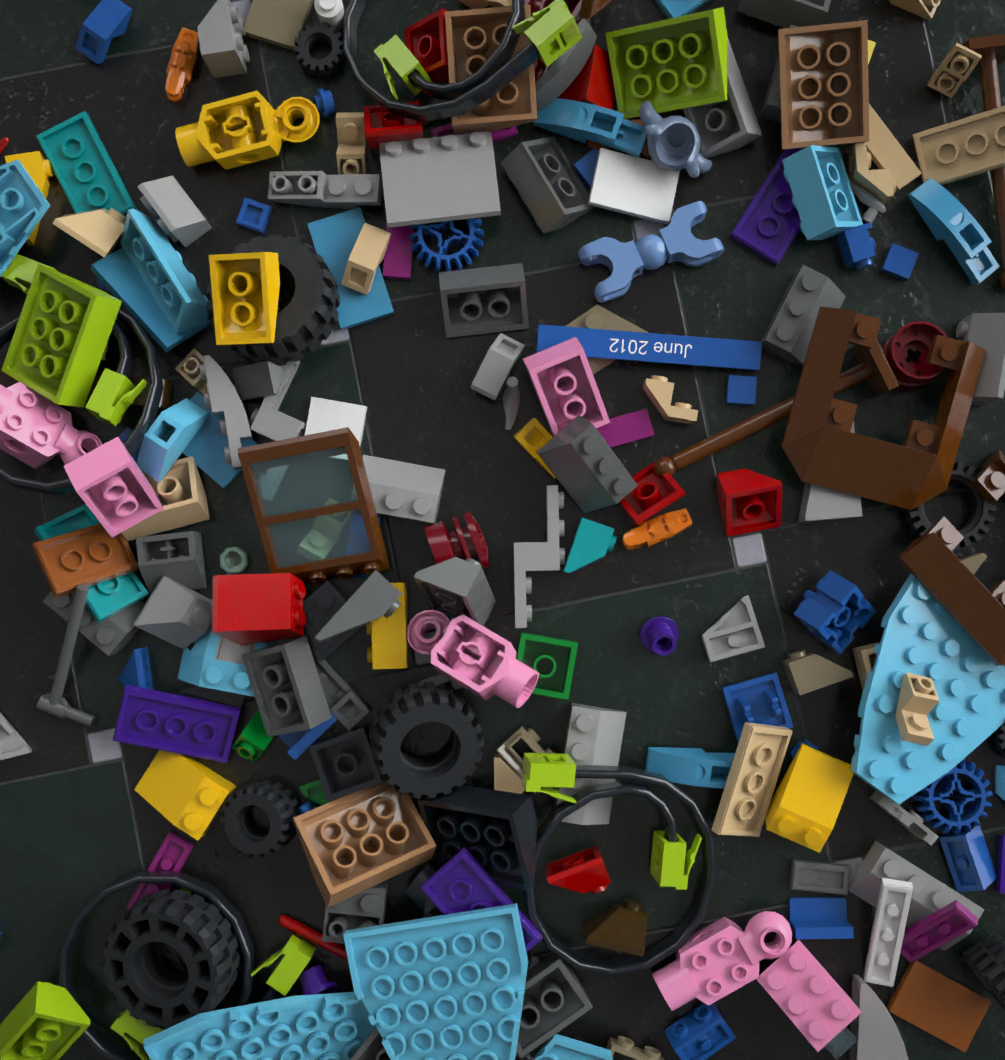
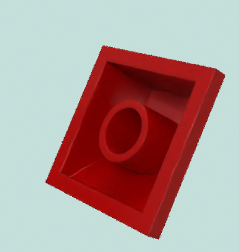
(749, 501)
(579, 872)

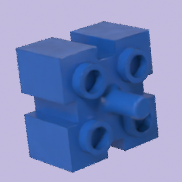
(834, 611)

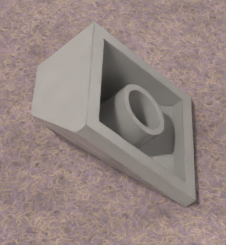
(175, 613)

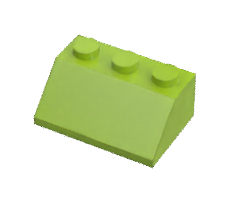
(42, 1025)

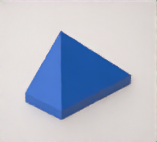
(138, 670)

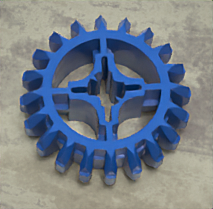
(457, 239)
(956, 816)

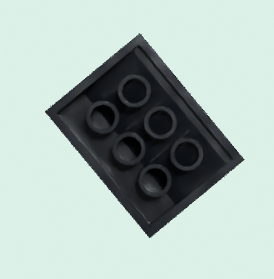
(491, 825)

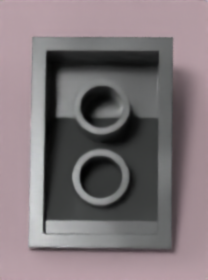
(369, 603)

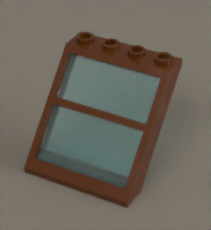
(314, 506)

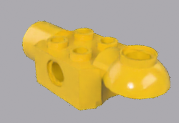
(245, 130)

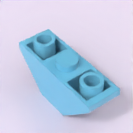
(169, 437)

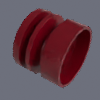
(914, 342)
(459, 543)

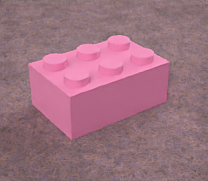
(566, 385)
(113, 487)
(809, 995)

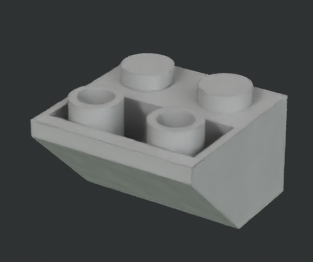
(222, 40)
(174, 210)

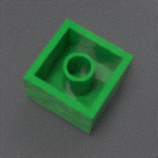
(552, 660)

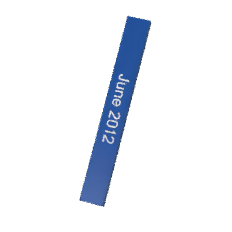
(655, 347)

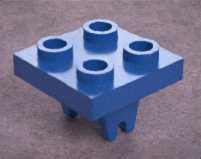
(756, 701)

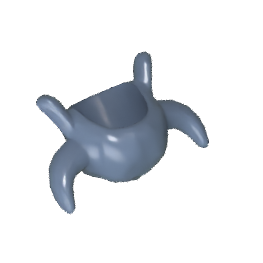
(673, 142)

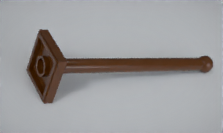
(993, 51)
(872, 367)

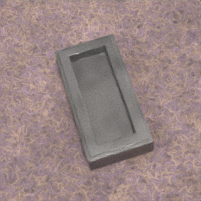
(819, 876)

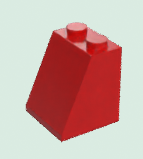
(258, 607)

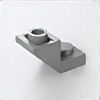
(497, 366)

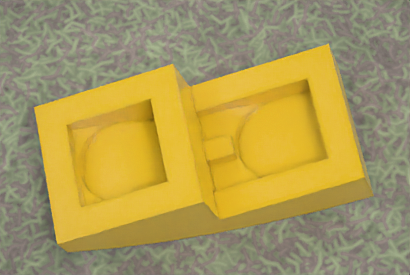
(532, 438)

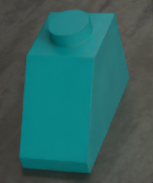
(589, 544)

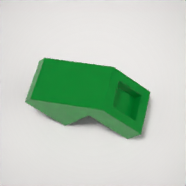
(252, 739)

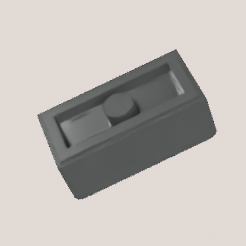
(257, 380)

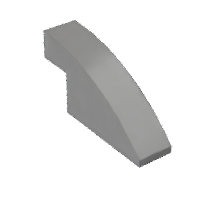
(874, 1027)

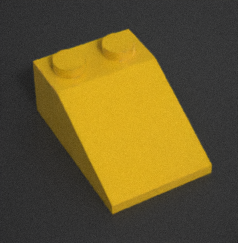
(245, 297)
(185, 792)
(809, 798)

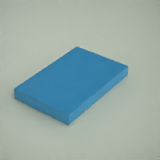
(209, 445)

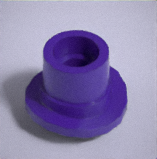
(659, 635)
(315, 982)

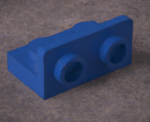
(699, 1033)

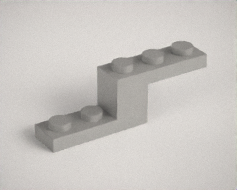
(273, 423)
(538, 556)

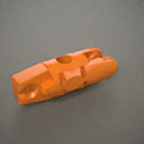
(181, 64)
(657, 529)

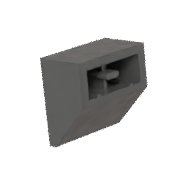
(174, 556)
(356, 912)

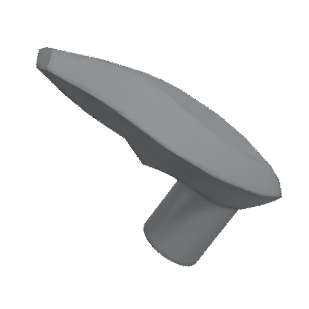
(873, 204)
(511, 401)

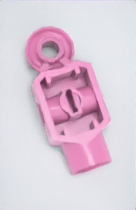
(39, 429)
(472, 656)
(721, 959)

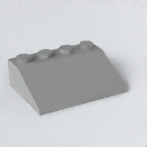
(439, 179)

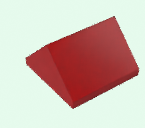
(429, 45)
(594, 82)
(385, 127)
(650, 495)

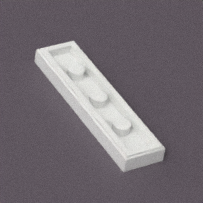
(887, 931)

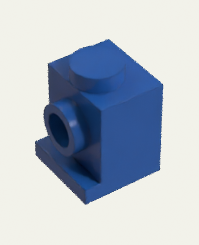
(857, 246)

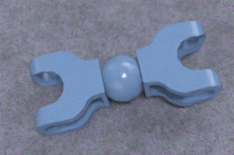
(650, 251)

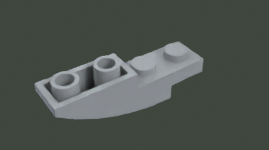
(324, 190)
(225, 400)

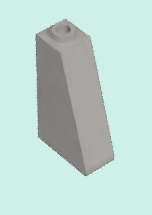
(828, 504)

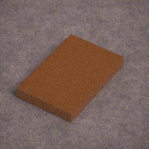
(84, 558)
(938, 1005)

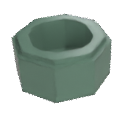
(234, 560)

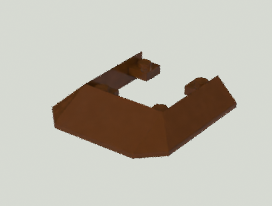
(820, 426)
(952, 583)

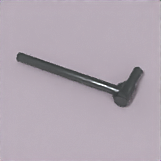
(54, 702)

